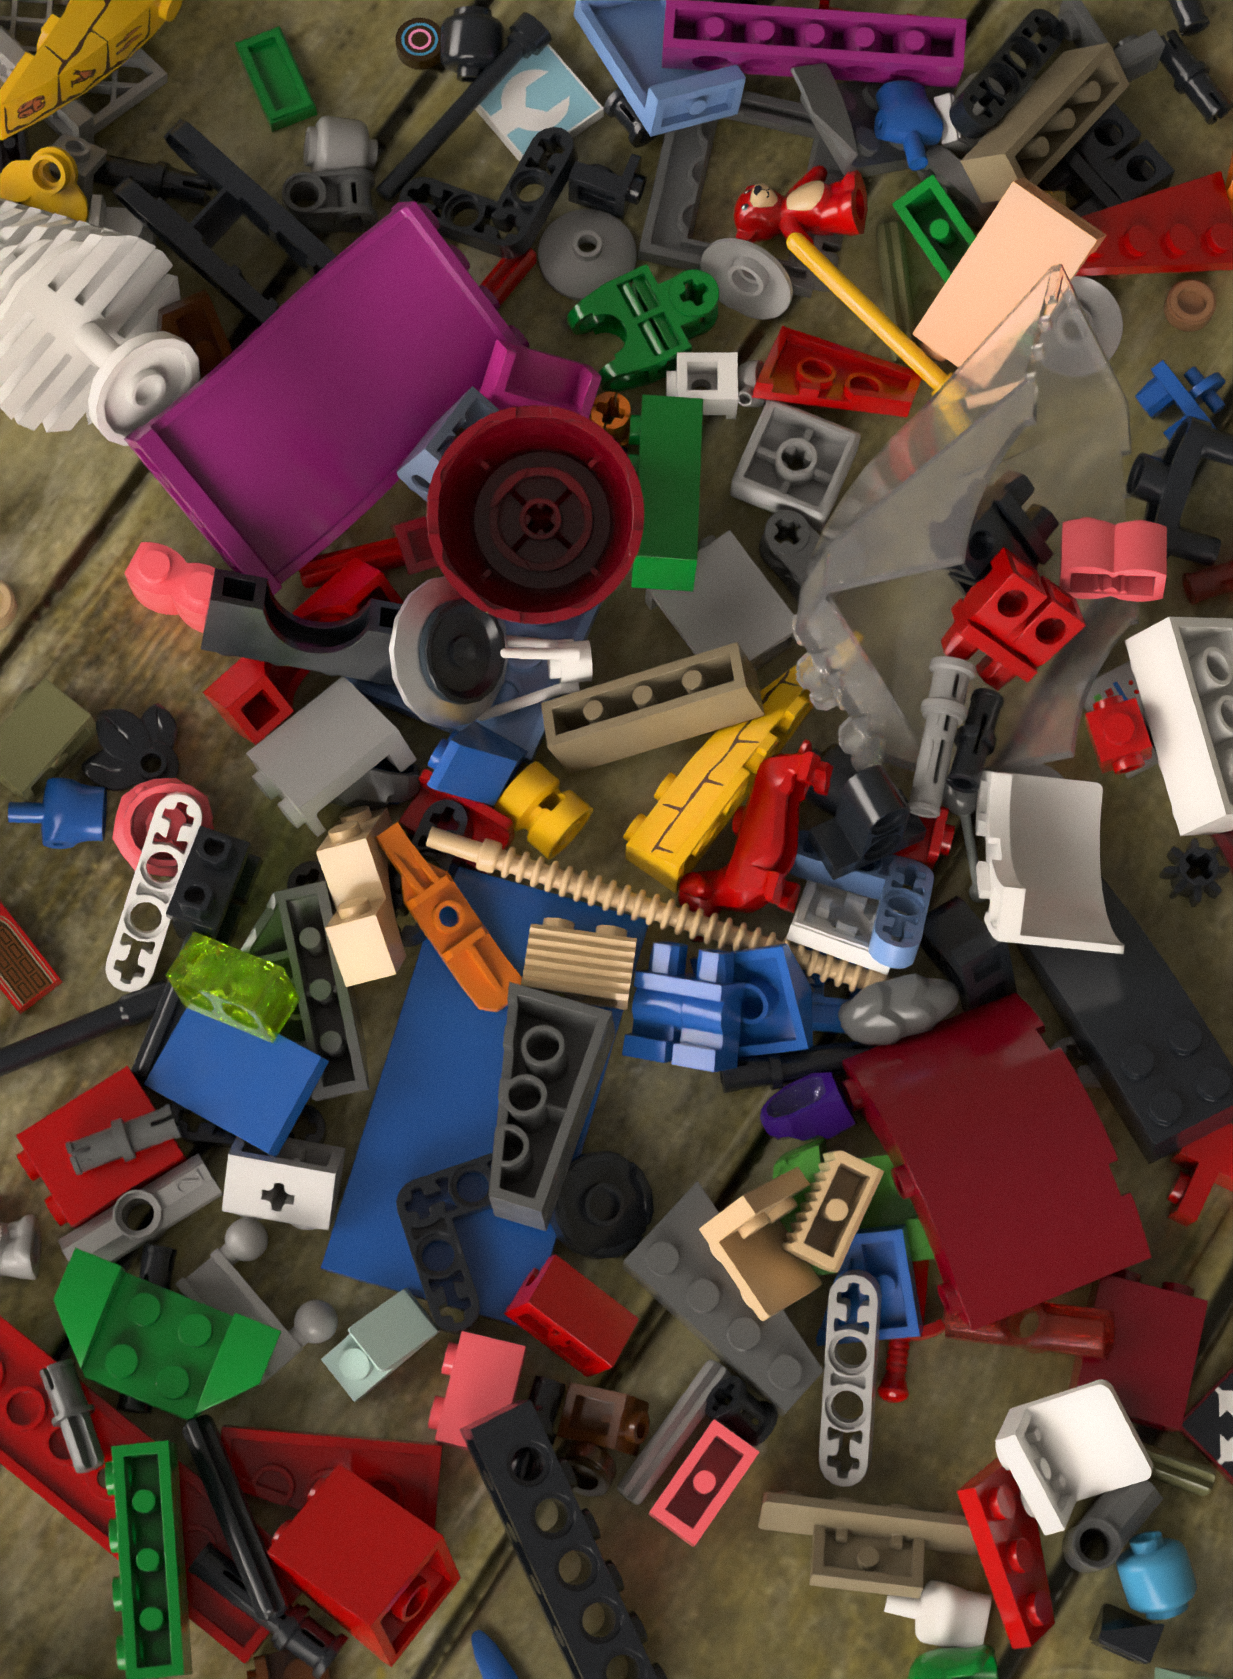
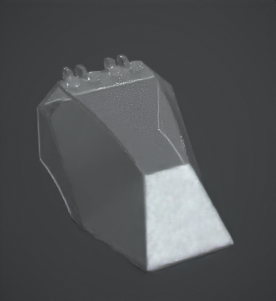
(876, 584)

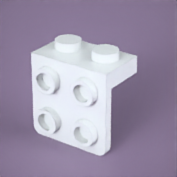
(1070, 1451)

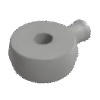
(747, 377)

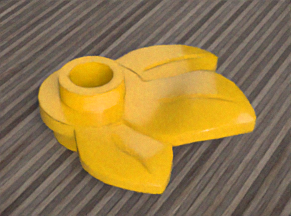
(36, 187)

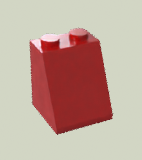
(365, 1562)

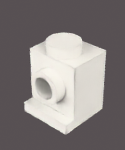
(710, 370)

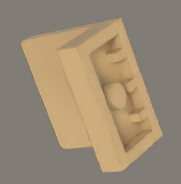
(749, 1246)

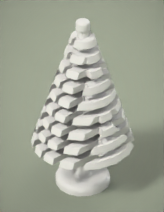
(85, 325)

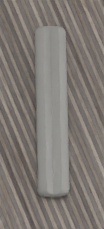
(671, 1434)

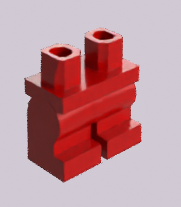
(1013, 620)

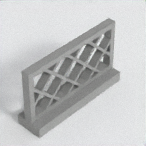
(75, 116)

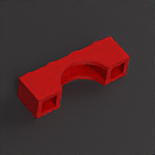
(260, 695)

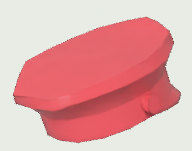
(135, 817)

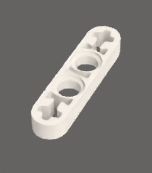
(150, 890)

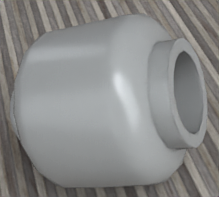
(338, 145)

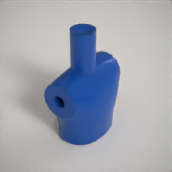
(907, 119)
(67, 813)

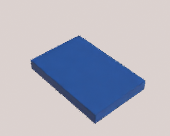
(237, 1079)

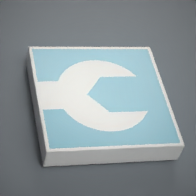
(538, 96)

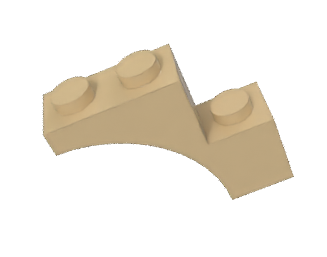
(357, 876)

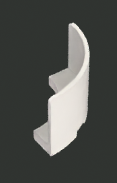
(1043, 861)

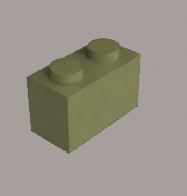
(41, 739)

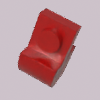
(1208, 1163)

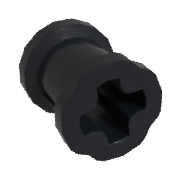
(619, 107)
(741, 1399)

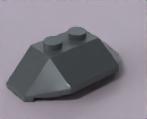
(327, 1015)

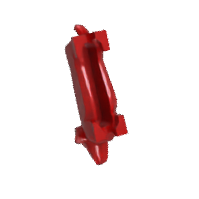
(764, 842)

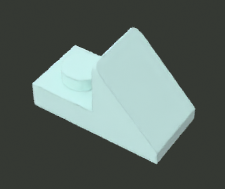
(380, 1344)

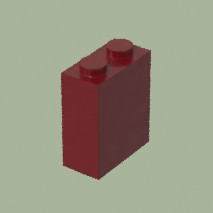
(1152, 1347)

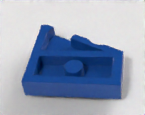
(888, 1258)

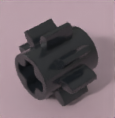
(1198, 857)

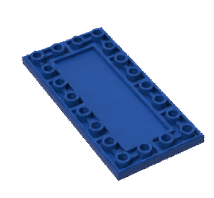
(442, 1110)

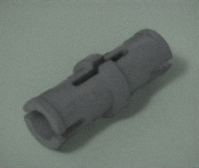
(123, 1139)

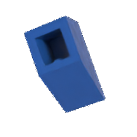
(475, 764)

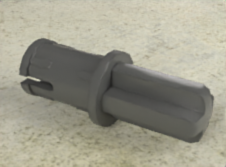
(73, 1415)

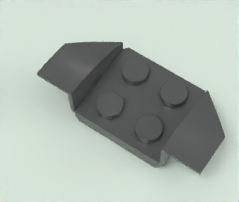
(846, 120)

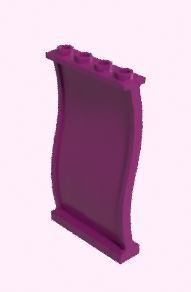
(326, 397)

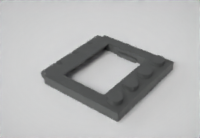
(682, 177)

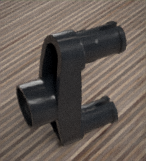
(1167, 482)

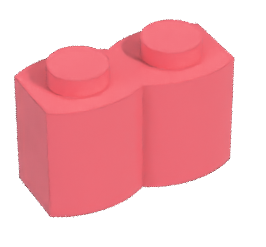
(1113, 559)
(170, 584)

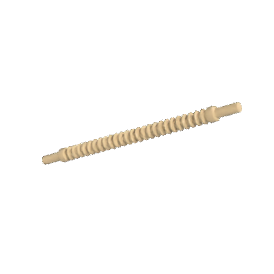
(491, 856)

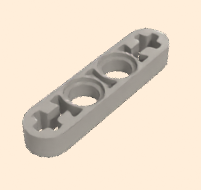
(846, 1377)

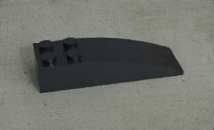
(1139, 1035)

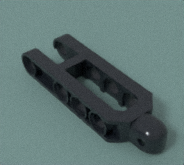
(235, 197)

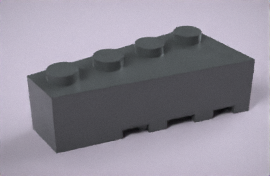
(544, 1095)
(699, 1292)

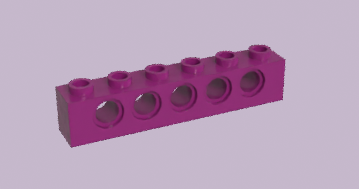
(781, 38)

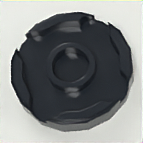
(602, 1206)

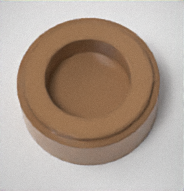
(1189, 305)

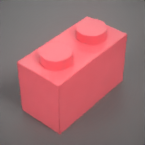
(481, 1381)
(703, 1483)

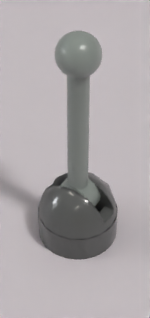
(964, 805)

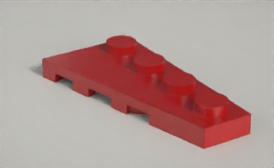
(1166, 231)
(288, 1463)

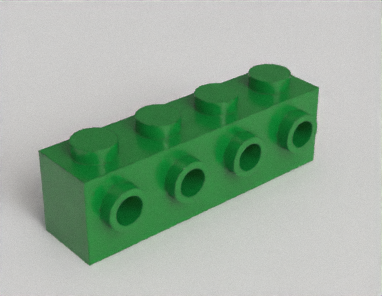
(669, 478)
(151, 1560)

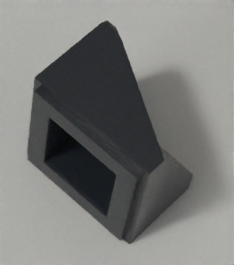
(1126, 1634)

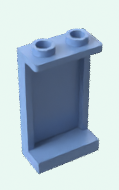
(631, 46)

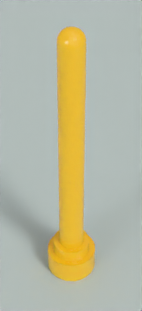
(867, 311)

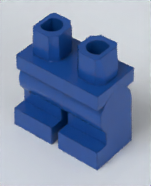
(686, 1014)

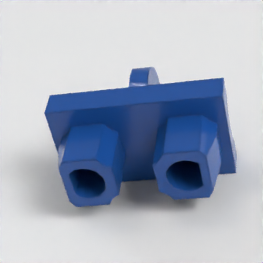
(1167, 390)

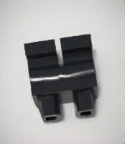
(1108, 166)
(1001, 524)
(212, 876)

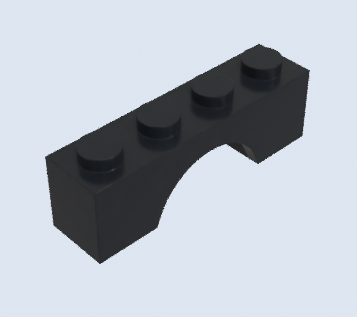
(252, 624)

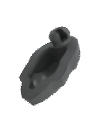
(897, 1009)

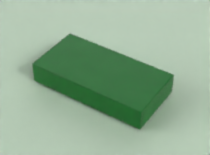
(276, 78)

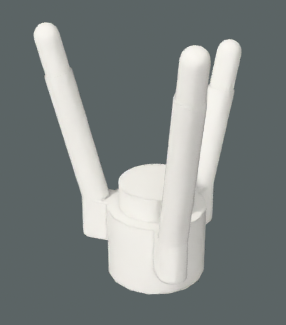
(566, 661)

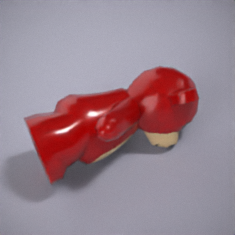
(806, 208)

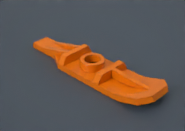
(464, 947)

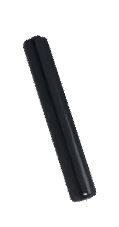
(235, 1518)

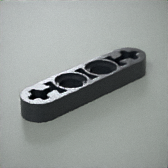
(1007, 73)

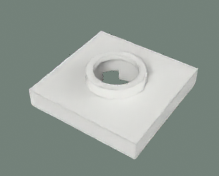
(851, 913)

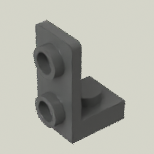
(1134, 53)

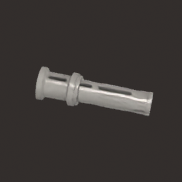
(943, 713)

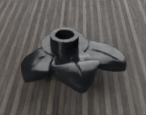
(129, 744)

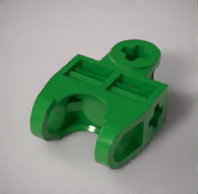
(650, 321)

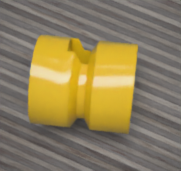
(544, 810)

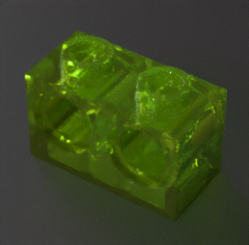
(233, 987)

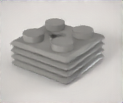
(788, 434)

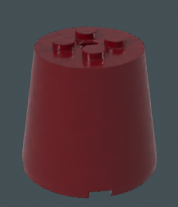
(483, 519)

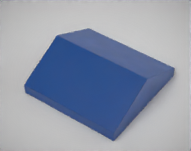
(775, 1001)

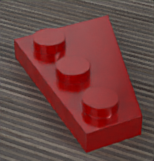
(834, 376)
(1009, 1553)

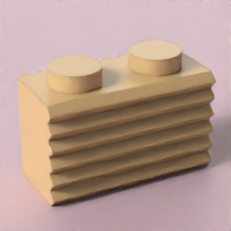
(580, 964)
(832, 1210)

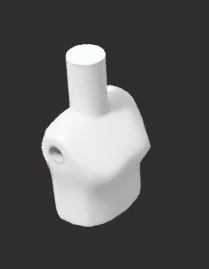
(945, 1614)

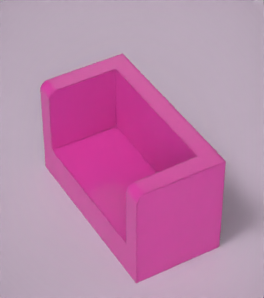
(533, 377)

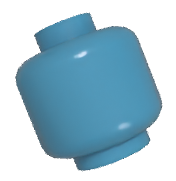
(1156, 1575)

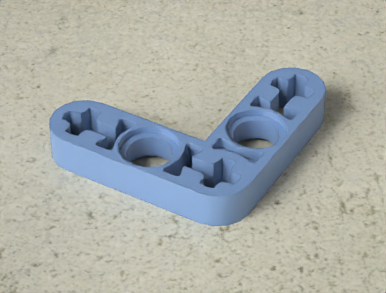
(883, 882)

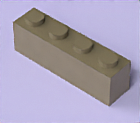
(1046, 121)
(652, 708)

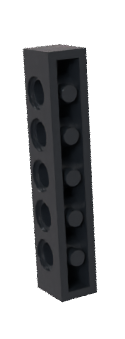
(492, 1446)

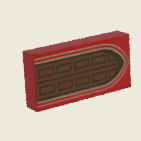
(23, 969)

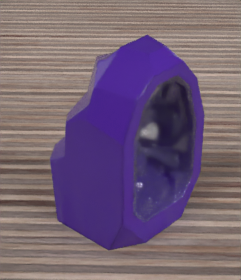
(808, 1109)

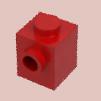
(1118, 735)

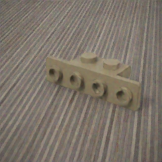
(866, 1543)

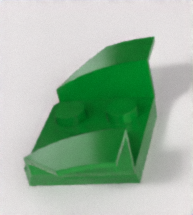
(156, 1340)

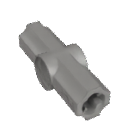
(172, 1198)

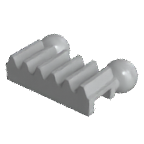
(223, 1288)

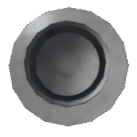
(446, 655)

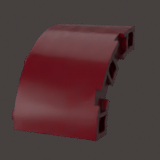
(998, 1160)

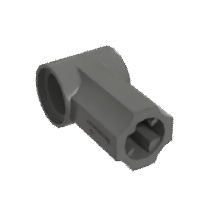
(1115, 1520)

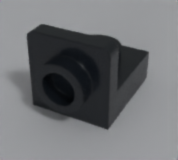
(602, 190)

